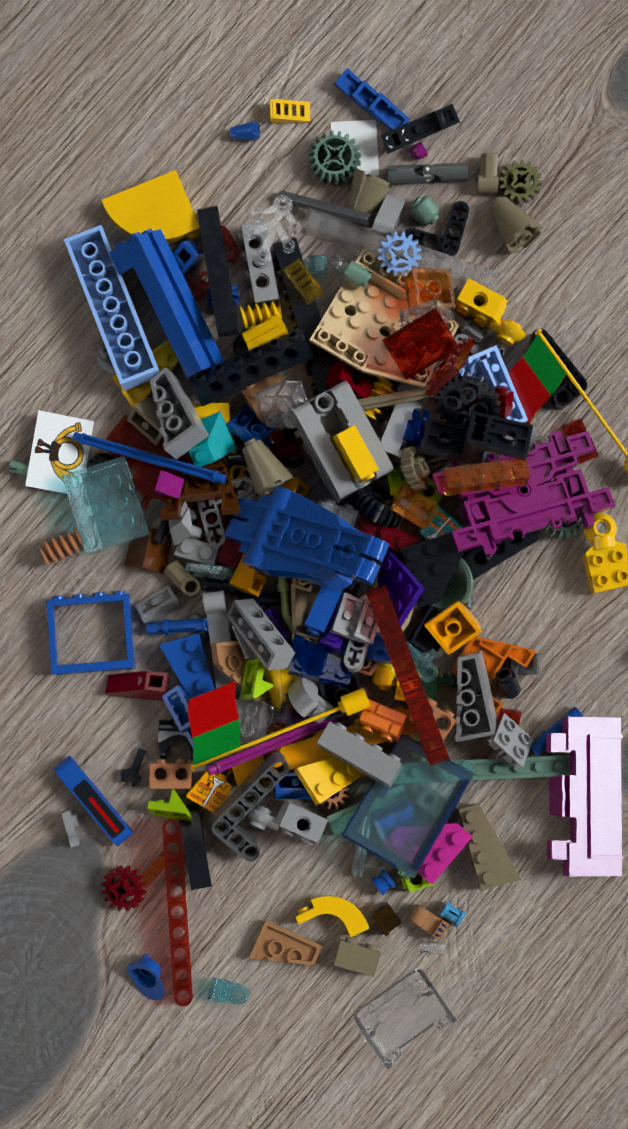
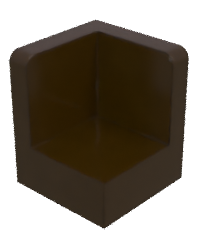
(386, 918)

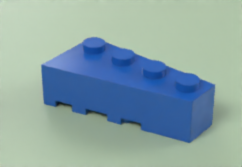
(189, 664)

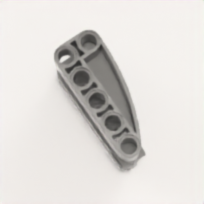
(320, 424)

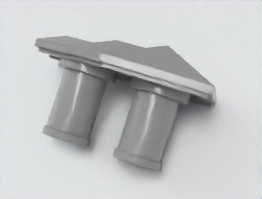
(183, 528)

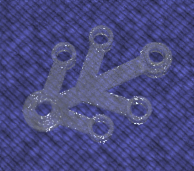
(274, 226)

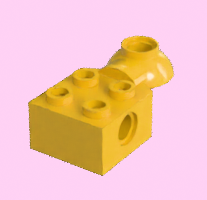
(489, 312)
(607, 559)

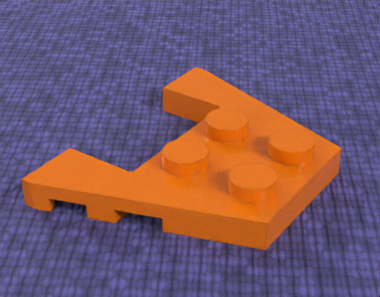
(495, 655)

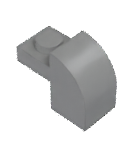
(305, 699)

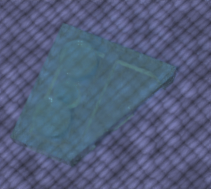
(215, 572)

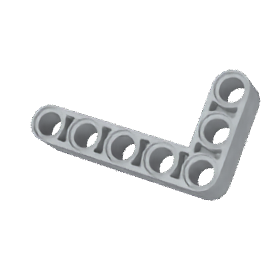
(219, 629)

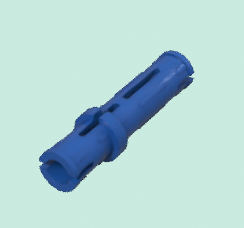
(170, 626)
(540, 744)

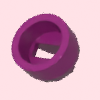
(419, 151)

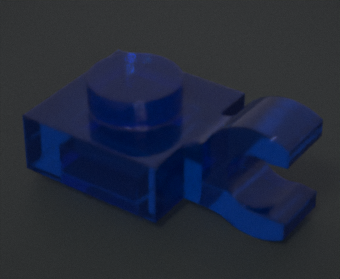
(414, 430)

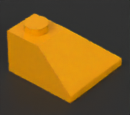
(453, 627)

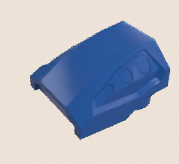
(248, 426)

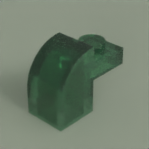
(447, 680)

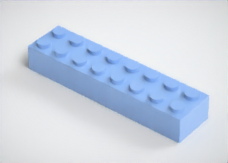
(112, 308)

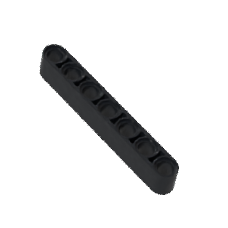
(218, 271)

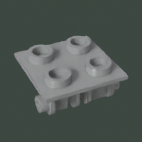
(511, 742)

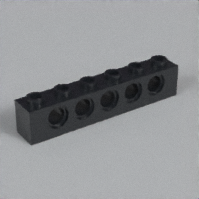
(262, 367)

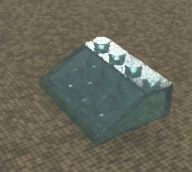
(105, 505)

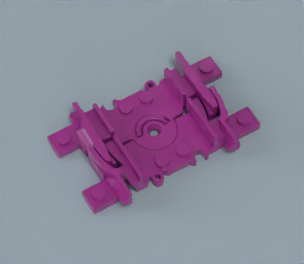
(541, 503)

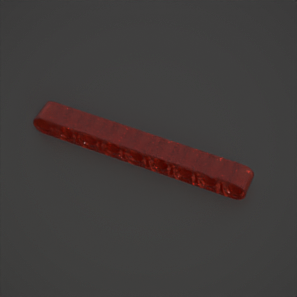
(407, 675)
(177, 921)

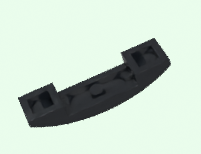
(419, 128)

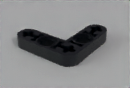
(441, 241)

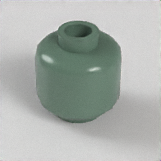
(424, 210)

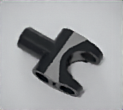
(168, 733)

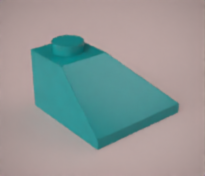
(216, 444)

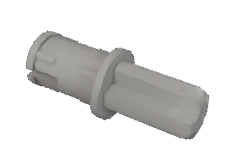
(468, 328)

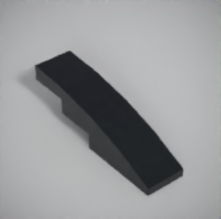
(195, 850)

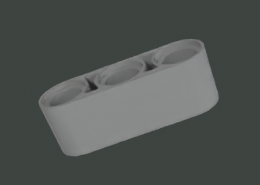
(388, 216)

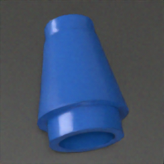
(247, 131)

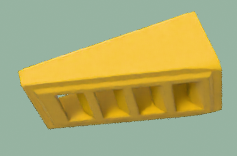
(277, 103)

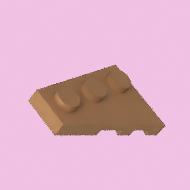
(284, 946)

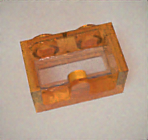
(414, 506)

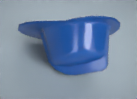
(146, 977)

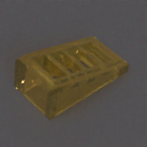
(312, 290)

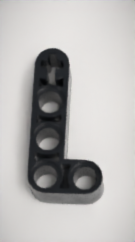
(566, 388)

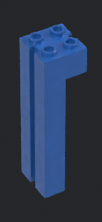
(170, 298)

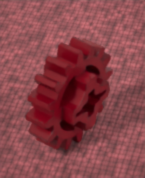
(131, 883)

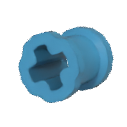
(452, 914)

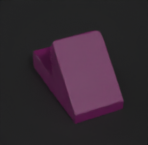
(169, 485)

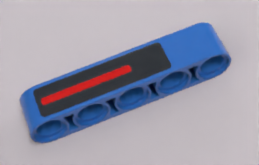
(93, 800)

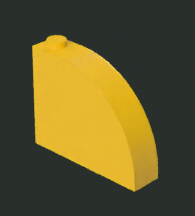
(154, 205)

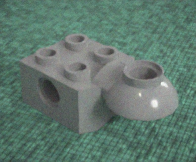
(288, 818)

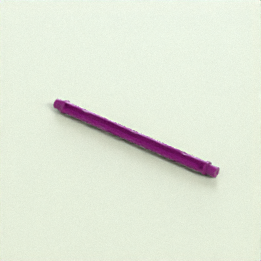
(269, 745)

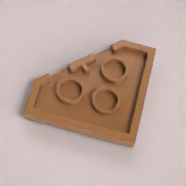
(231, 663)

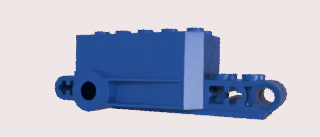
(304, 541)

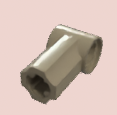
(488, 178)
(182, 578)

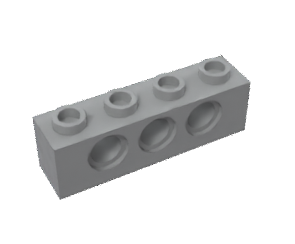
(269, 292)
(260, 634)

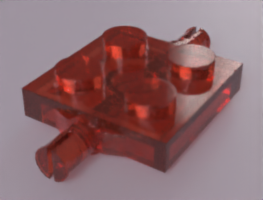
(146, 478)

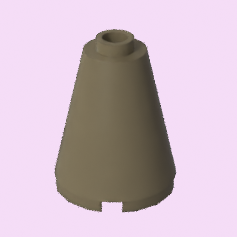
(367, 192)
(514, 224)
(264, 467)

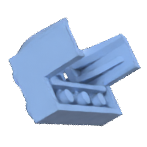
(491, 366)

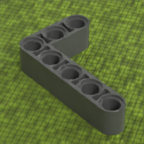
(245, 805)

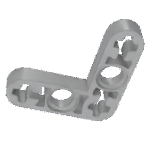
(210, 534)

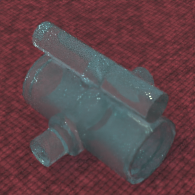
(423, 662)

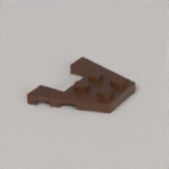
(200, 489)

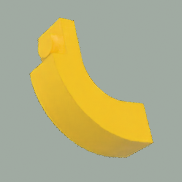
(337, 906)

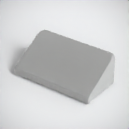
(157, 605)

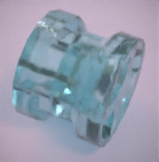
(318, 265)

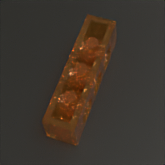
(485, 476)

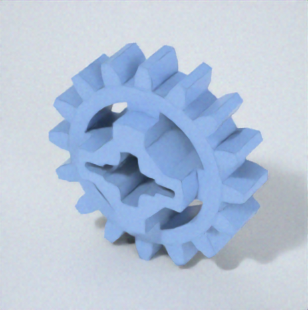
(407, 258)

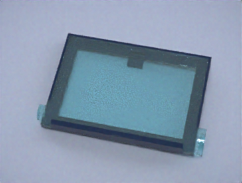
(408, 818)

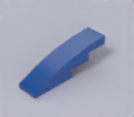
(370, 100)
(177, 703)

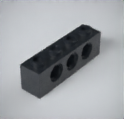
(508, 550)

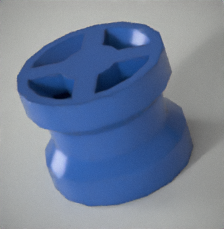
(383, 882)

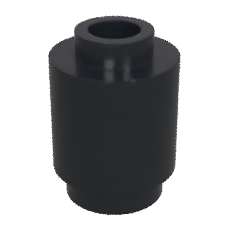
(507, 683)

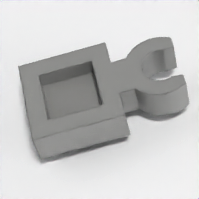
(71, 822)

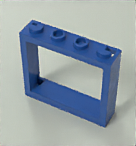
(79, 599)

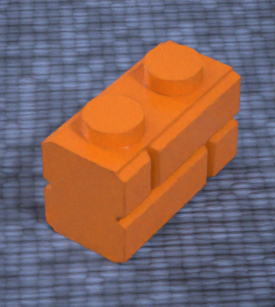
(383, 721)

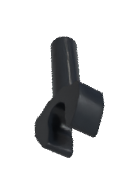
(134, 768)

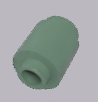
(355, 274)

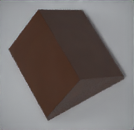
(147, 554)

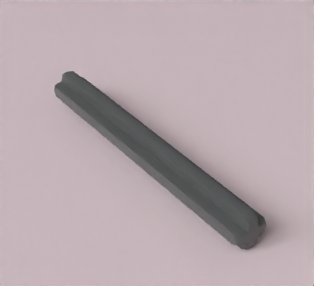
(329, 208)

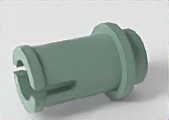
(18, 468)

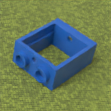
(321, 611)

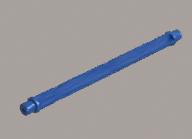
(148, 457)

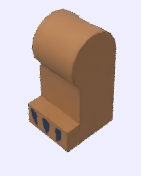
(428, 921)

